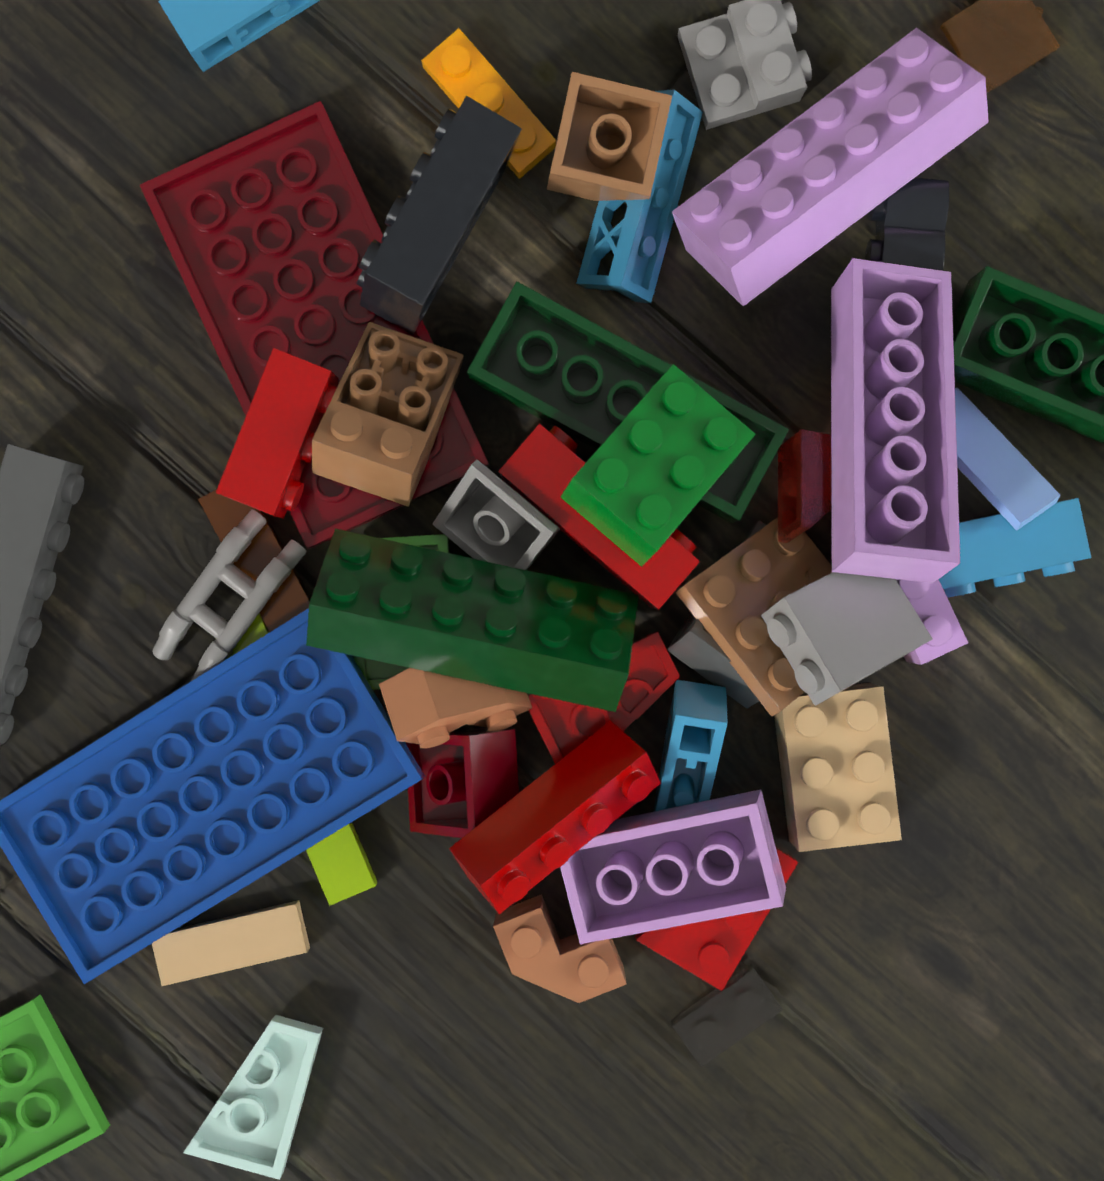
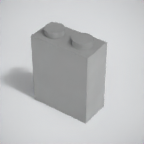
(843, 630)

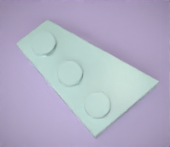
(262, 1103)

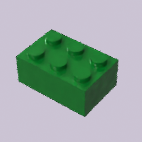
(657, 465)

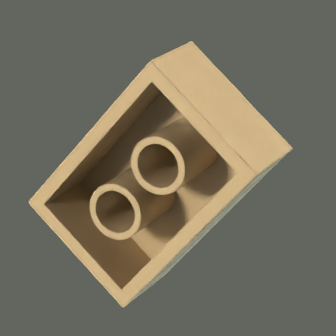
(838, 770)

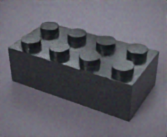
(437, 214)

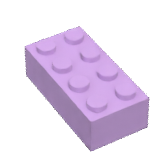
(675, 869)

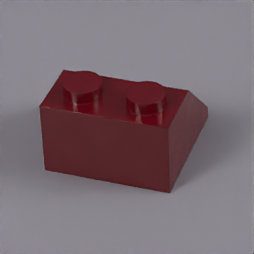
(463, 781)

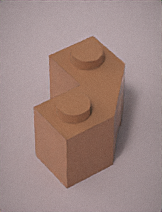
(432, 705)
(552, 963)

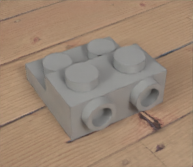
(745, 61)

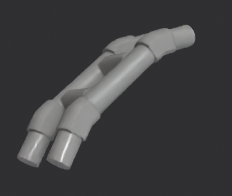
(222, 569)

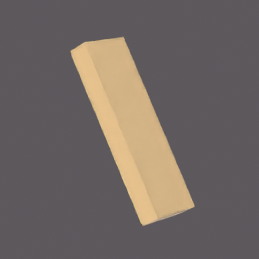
(231, 943)

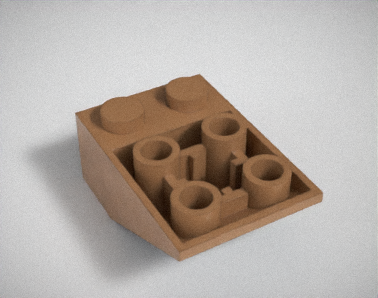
(385, 414)

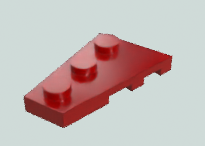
(569, 724)
(712, 946)

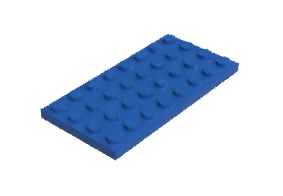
(202, 796)

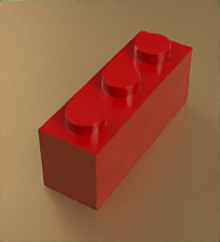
(278, 435)

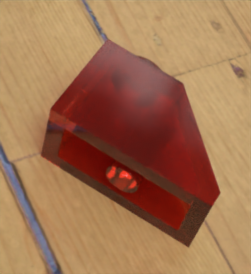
(803, 482)

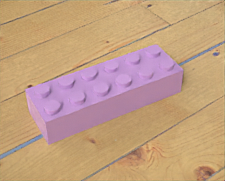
(832, 165)
(893, 423)

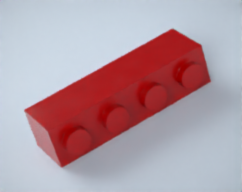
(555, 816)

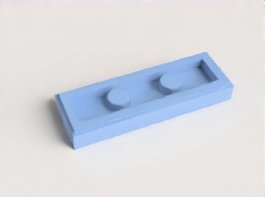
(999, 467)

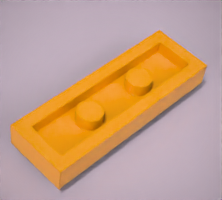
(465, 72)

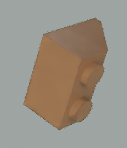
(608, 140)

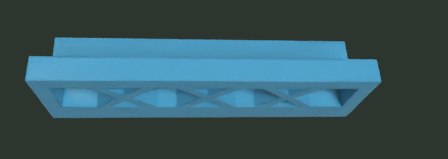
(645, 230)

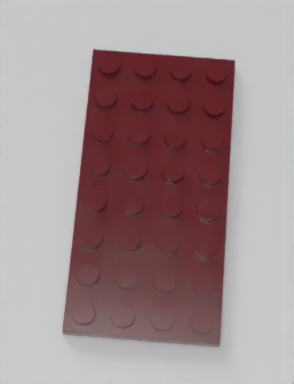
(272, 261)

